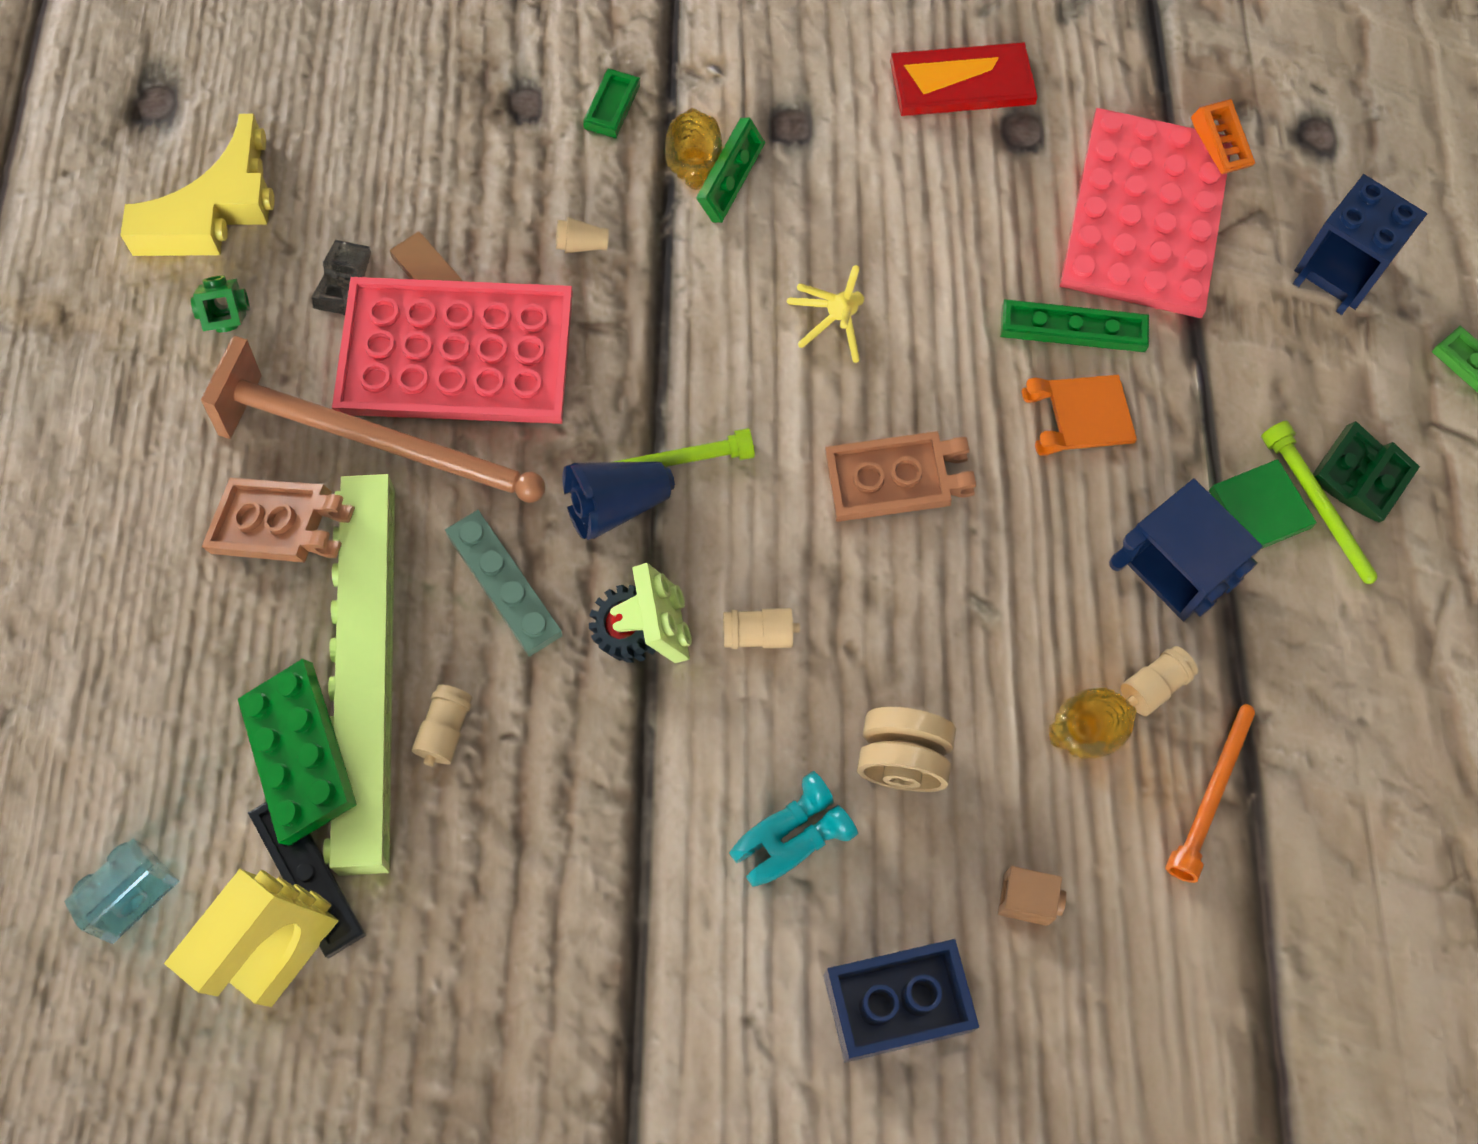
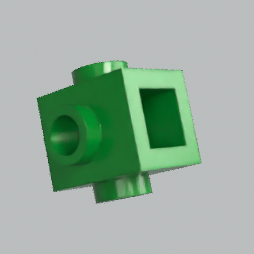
(218, 316)

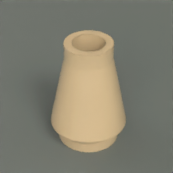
(580, 236)

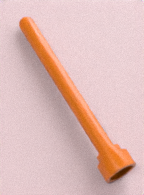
(1186, 861)

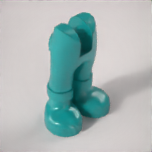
(771, 831)

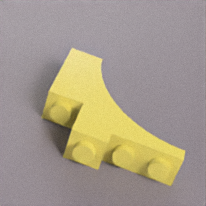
(198, 214)

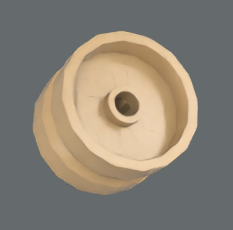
(906, 749)

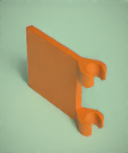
(1086, 411)

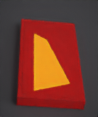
(963, 79)

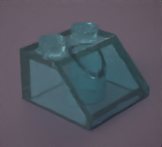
(119, 891)

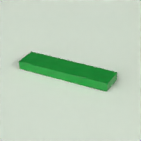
(1075, 325)

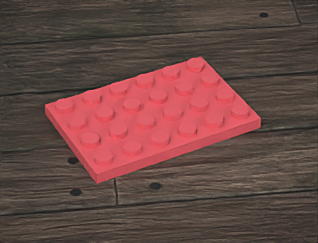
(1145, 215)
(454, 350)

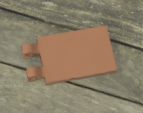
(896, 475)
(275, 520)

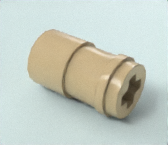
(759, 628)
(1159, 680)
(442, 726)

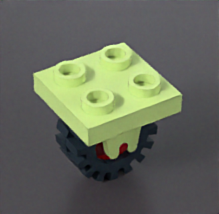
(642, 619)

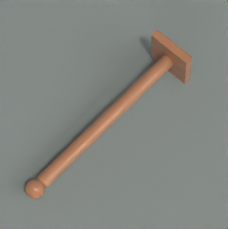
(236, 386)

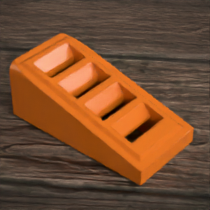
(1229, 122)

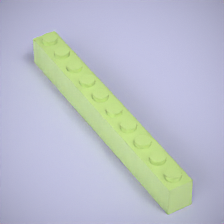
(363, 673)

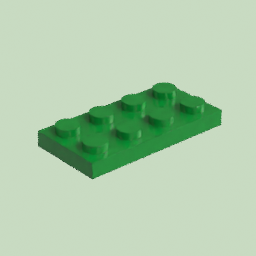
(296, 752)

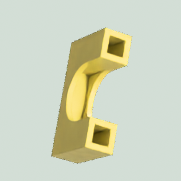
(253, 937)

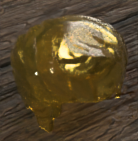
(693, 146)
(1093, 723)

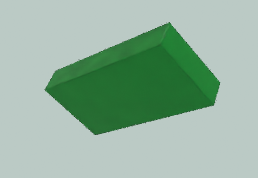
(611, 103)

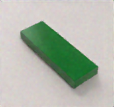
(730, 170)

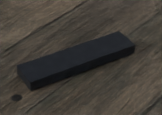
(305, 865)

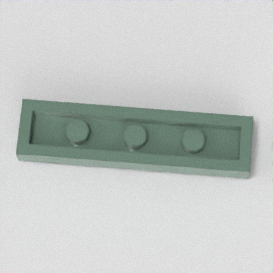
(503, 583)

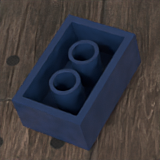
(900, 1000)

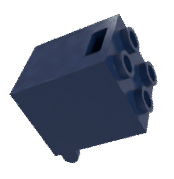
(1359, 242)
(1189, 551)

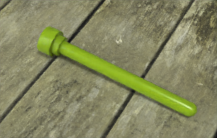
(1282, 440)
(736, 445)

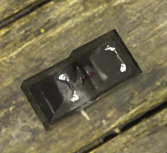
(340, 264)

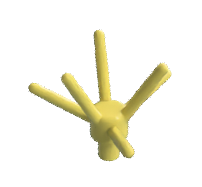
(840, 307)

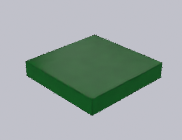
(1265, 503)

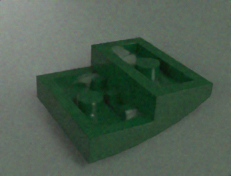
(1365, 472)

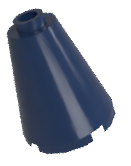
(613, 493)

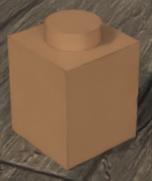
(1031, 896)

